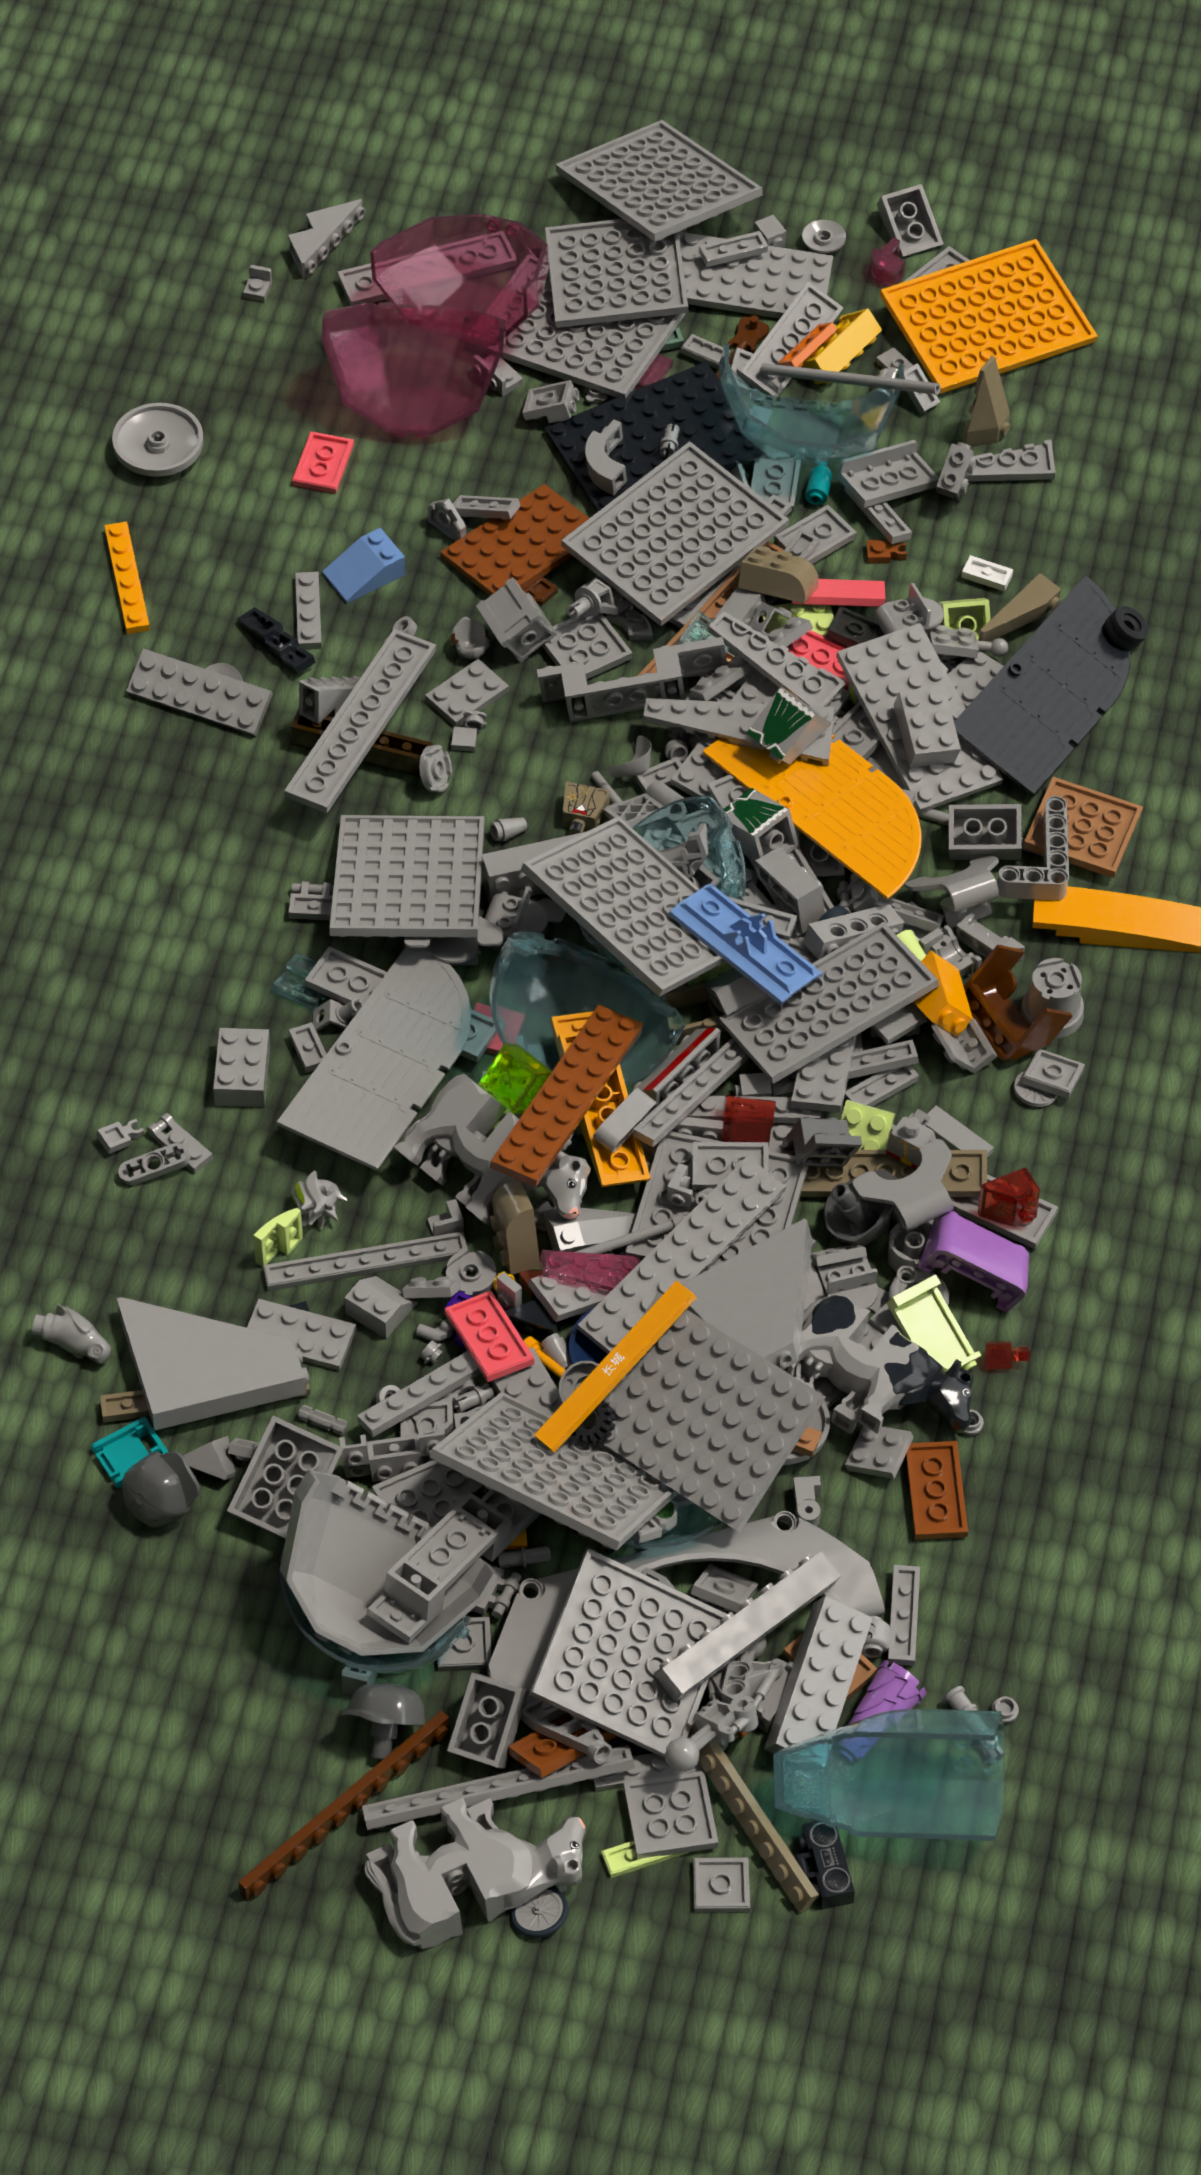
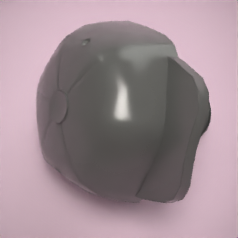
(856, 1219)
(159, 1488)
(386, 1708)

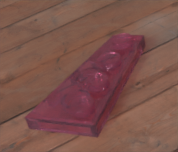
(591, 1269)

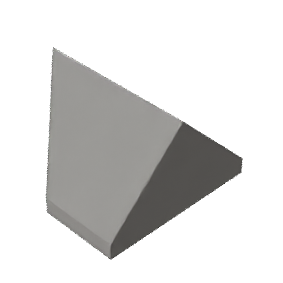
(213, 1459)

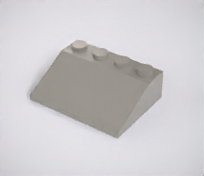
(276, 1472)

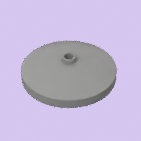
(157, 439)

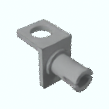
(336, 1013)

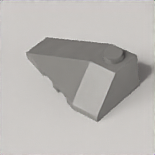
(586, 1230)

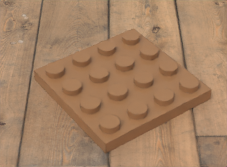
(1097, 826)

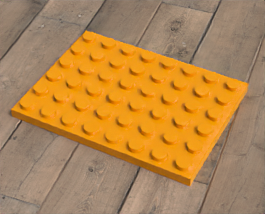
(988, 307)

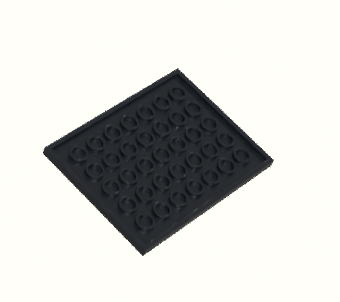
(686, 399)

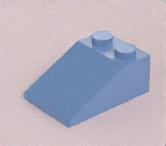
(365, 566)

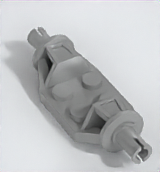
(597, 598)

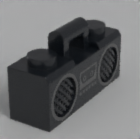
(829, 1863)

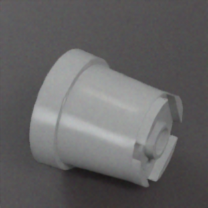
(1064, 983)

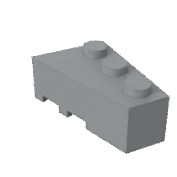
(792, 885)

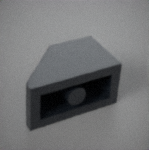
(533, 1320)

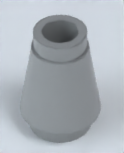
(507, 828)
(556, 1349)

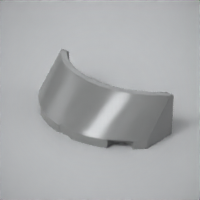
(690, 854)

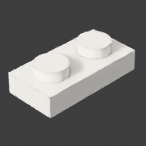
(987, 573)

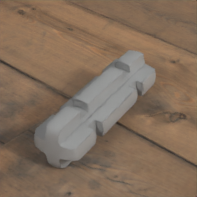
(322, 1420)

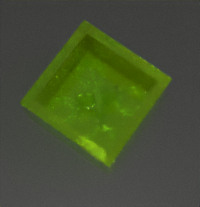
(514, 1077)

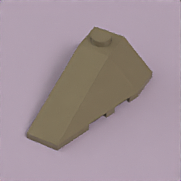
(989, 408)
(1027, 606)

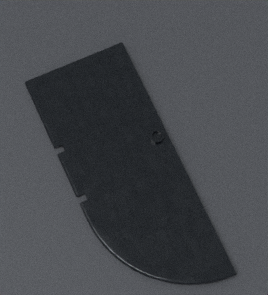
(1049, 691)

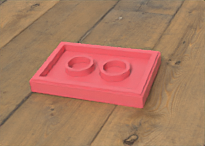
(323, 462)

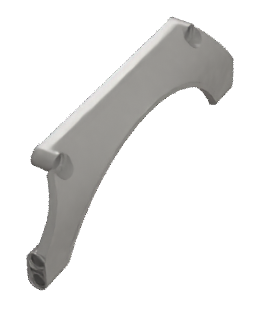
(758, 1544)

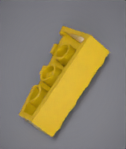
(846, 343)

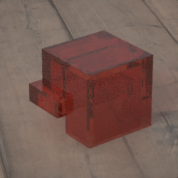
(747, 1119)

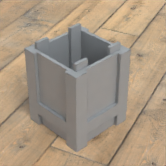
(516, 620)

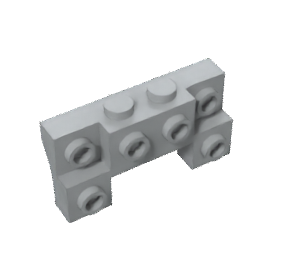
(389, 1456)

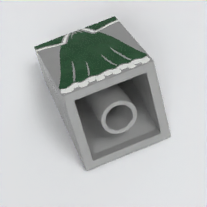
(786, 727)
(761, 825)

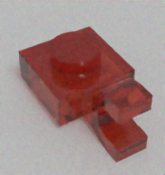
(1000, 1354)

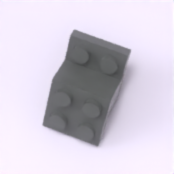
(822, 1142)

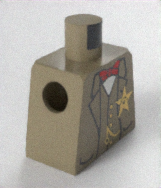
(583, 807)

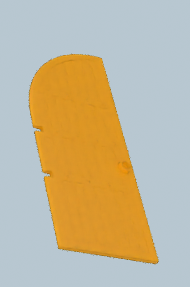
(841, 807)

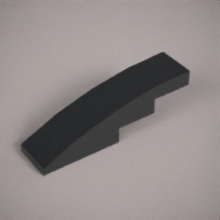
(275, 640)

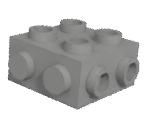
(955, 470)

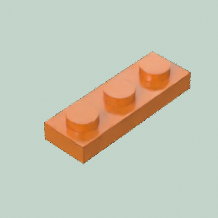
(808, 346)

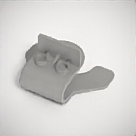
(909, 612)
(968, 890)
(522, 914)
(459, 950)
(917, 1196)
(854, 1280)

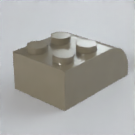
(778, 574)
(514, 1228)

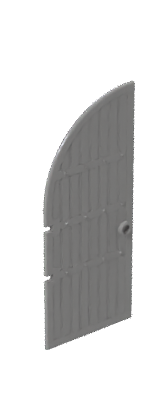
(385, 1061)

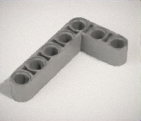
(1052, 879)

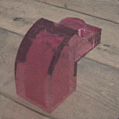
(885, 264)

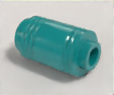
(818, 485)

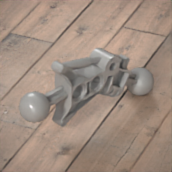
(733, 1712)

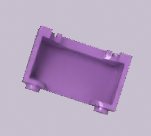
(979, 1256)

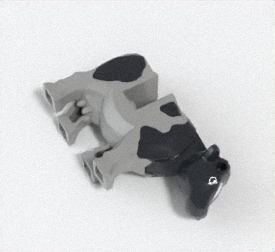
(878, 1379)

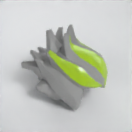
(316, 1199)

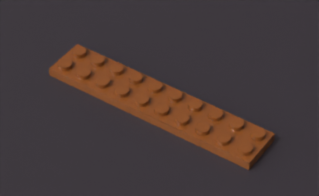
(566, 1096)

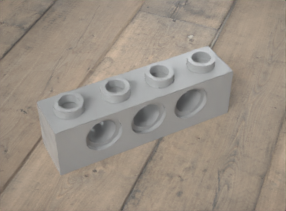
(832, 933)

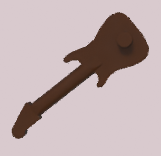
(749, 334)

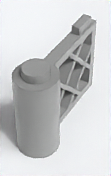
(656, 796)

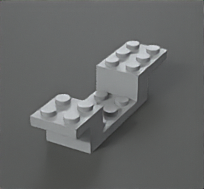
(630, 693)
(426, 1571)

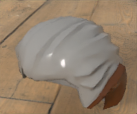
(470, 638)

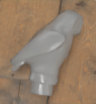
(72, 1333)

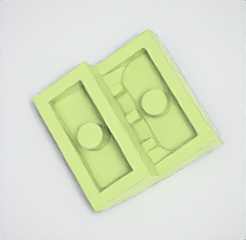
(278, 1235)

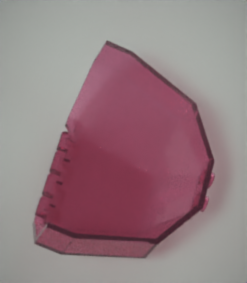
(465, 264)
(412, 366)

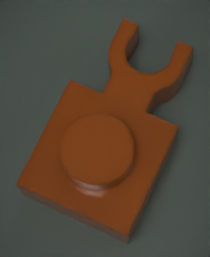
(881, 551)

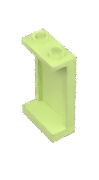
(929, 1323)

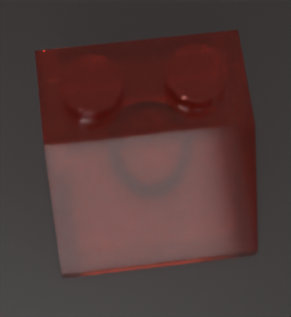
(1010, 1199)

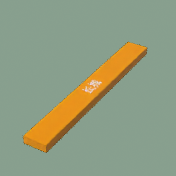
(615, 1366)

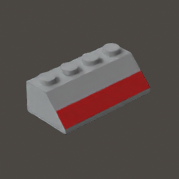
(681, 1064)

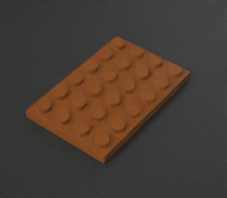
(519, 546)

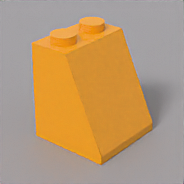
(948, 1002)

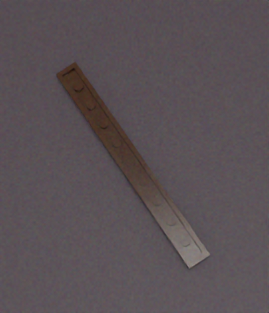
(339, 1810)

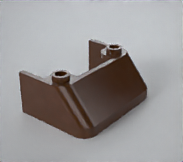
(998, 1017)

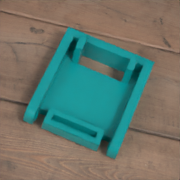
(123, 1449)

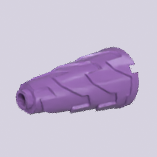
(889, 1690)

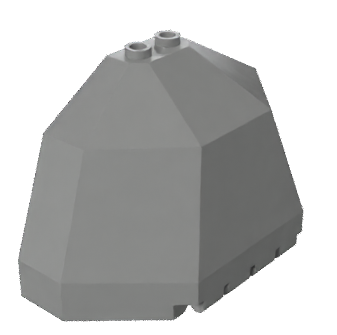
(340, 1560)

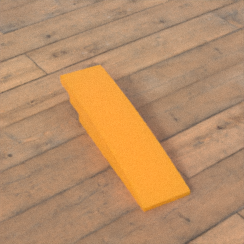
(1121, 920)
(628, 1161)

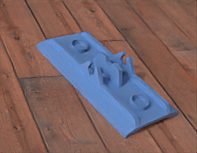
(745, 943)

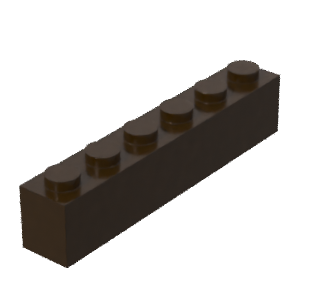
(388, 751)

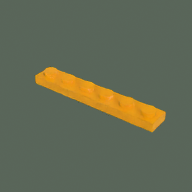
(127, 578)

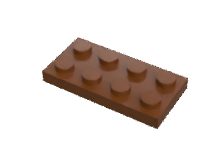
(936, 1490)
(545, 1754)

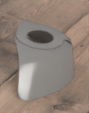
(639, 763)

